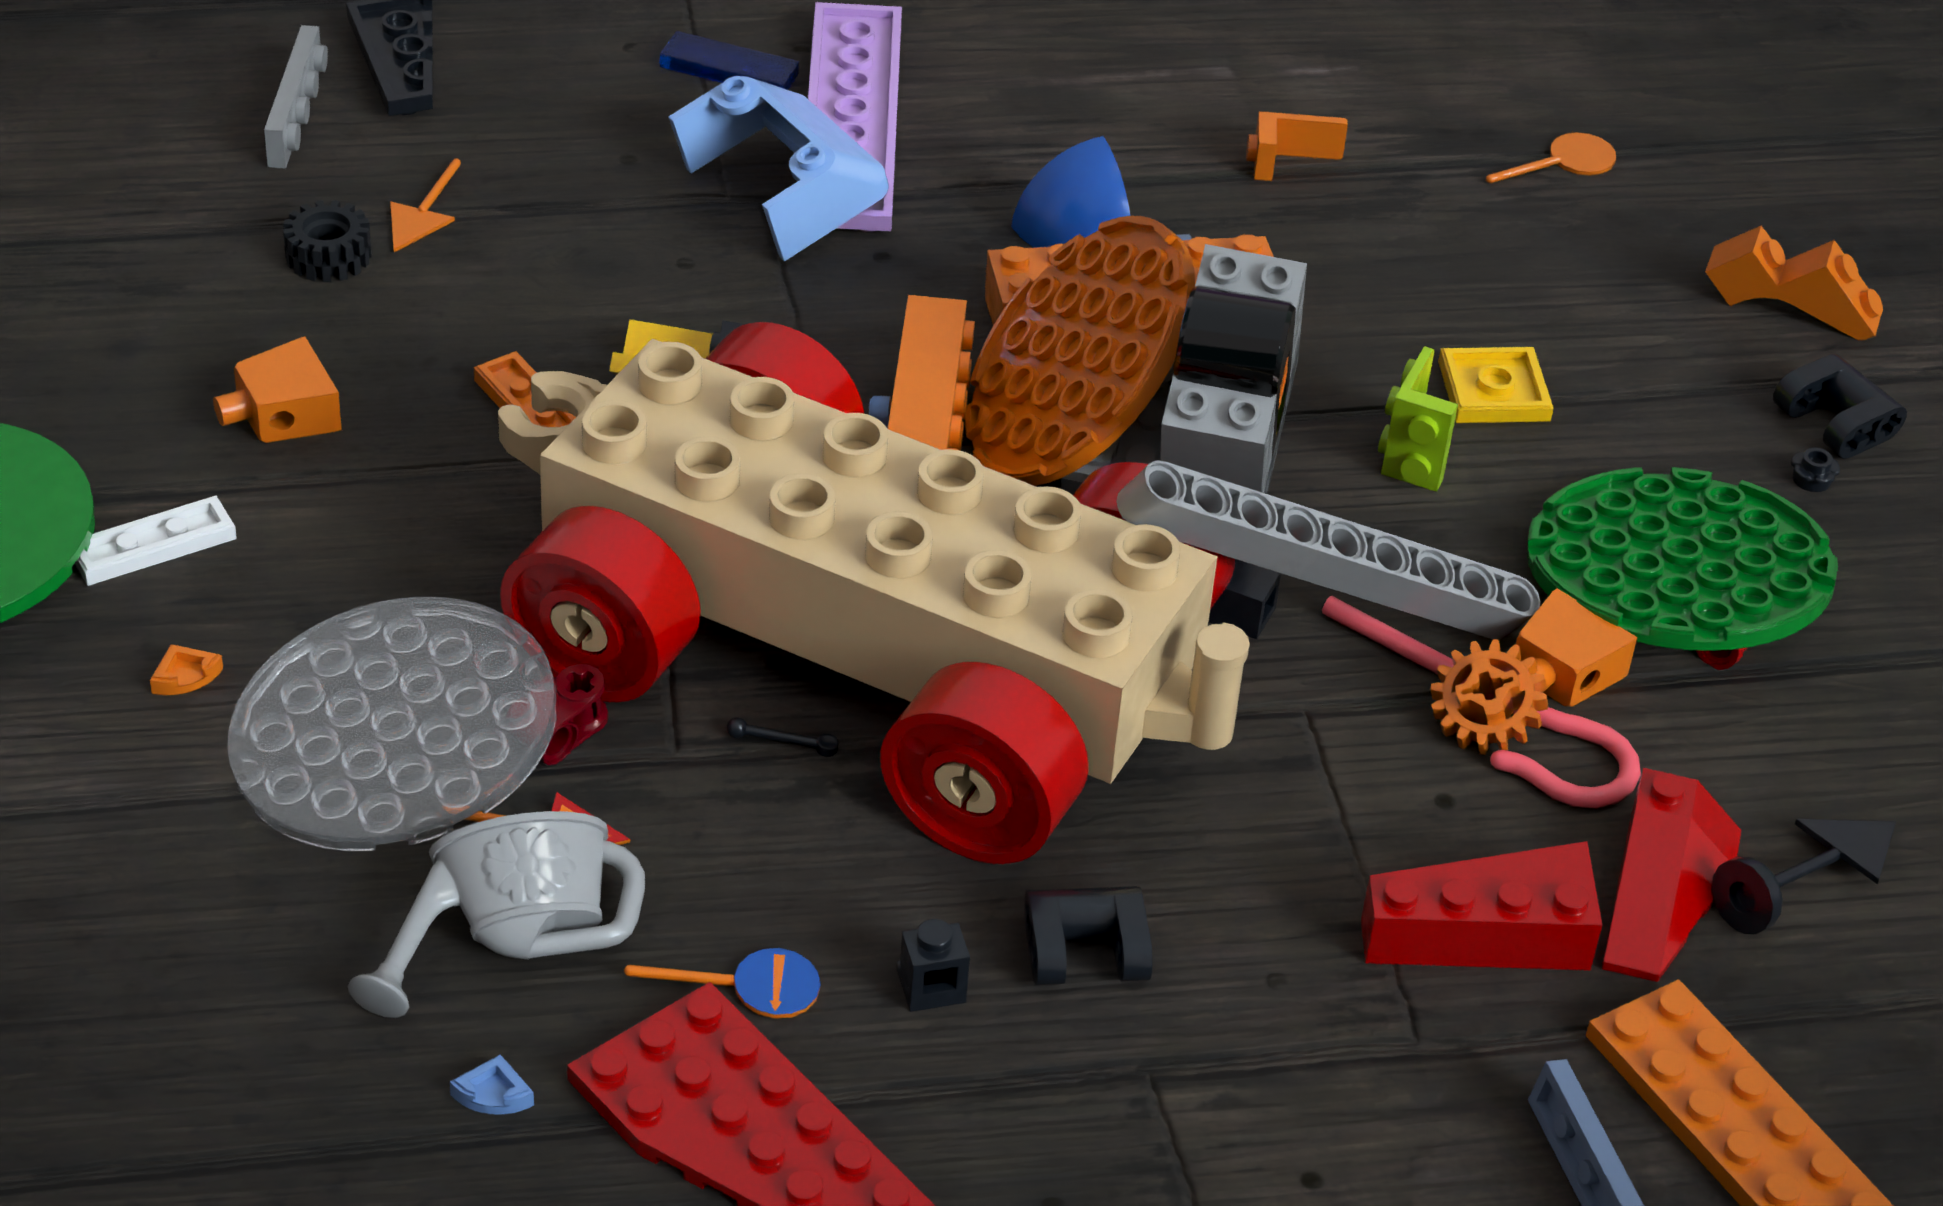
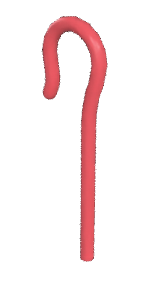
(1551, 719)

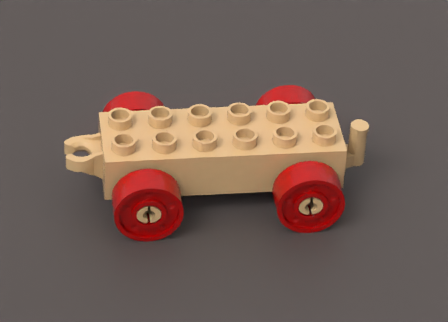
(769, 502)

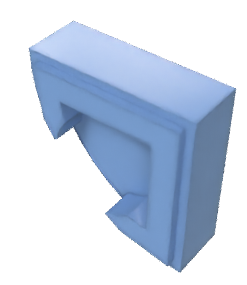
(492, 1089)

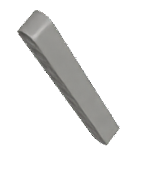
(1328, 550)

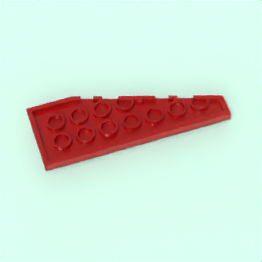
(733, 1111)

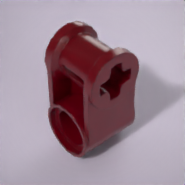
(576, 710)

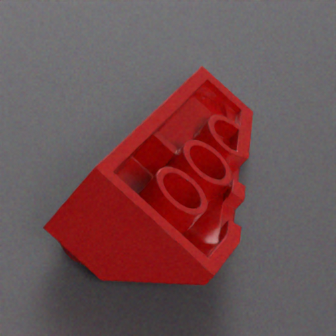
(1666, 872)

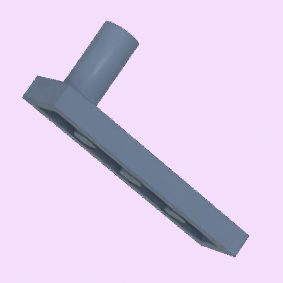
(1579, 1139)

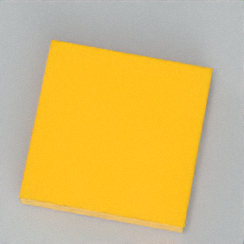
(1495, 384)

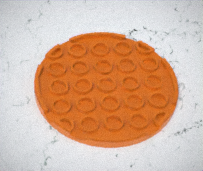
(1080, 350)

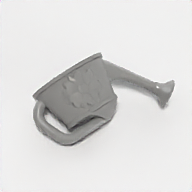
(524, 889)

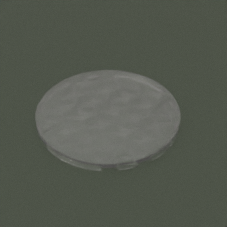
(392, 723)

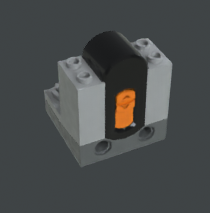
(1229, 376)

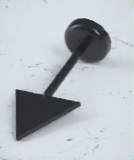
(1751, 894)

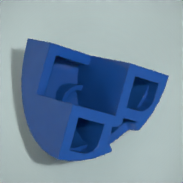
(1071, 196)

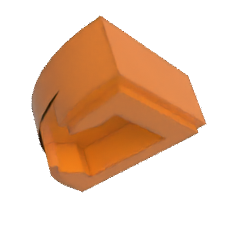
(185, 670)

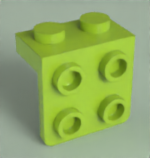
(1419, 428)

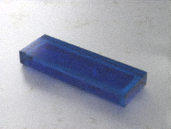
(722, 60)

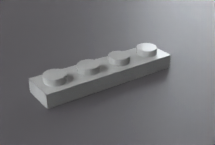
(293, 97)

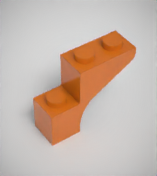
(1817, 281)

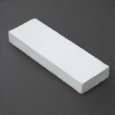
(155, 540)

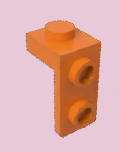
(1294, 136)

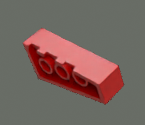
(1487, 912)

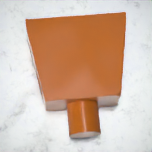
(282, 394)
(1575, 649)

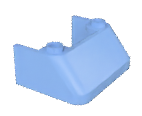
(830, 168)

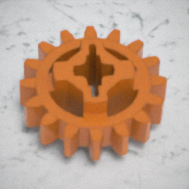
(1463, 703)

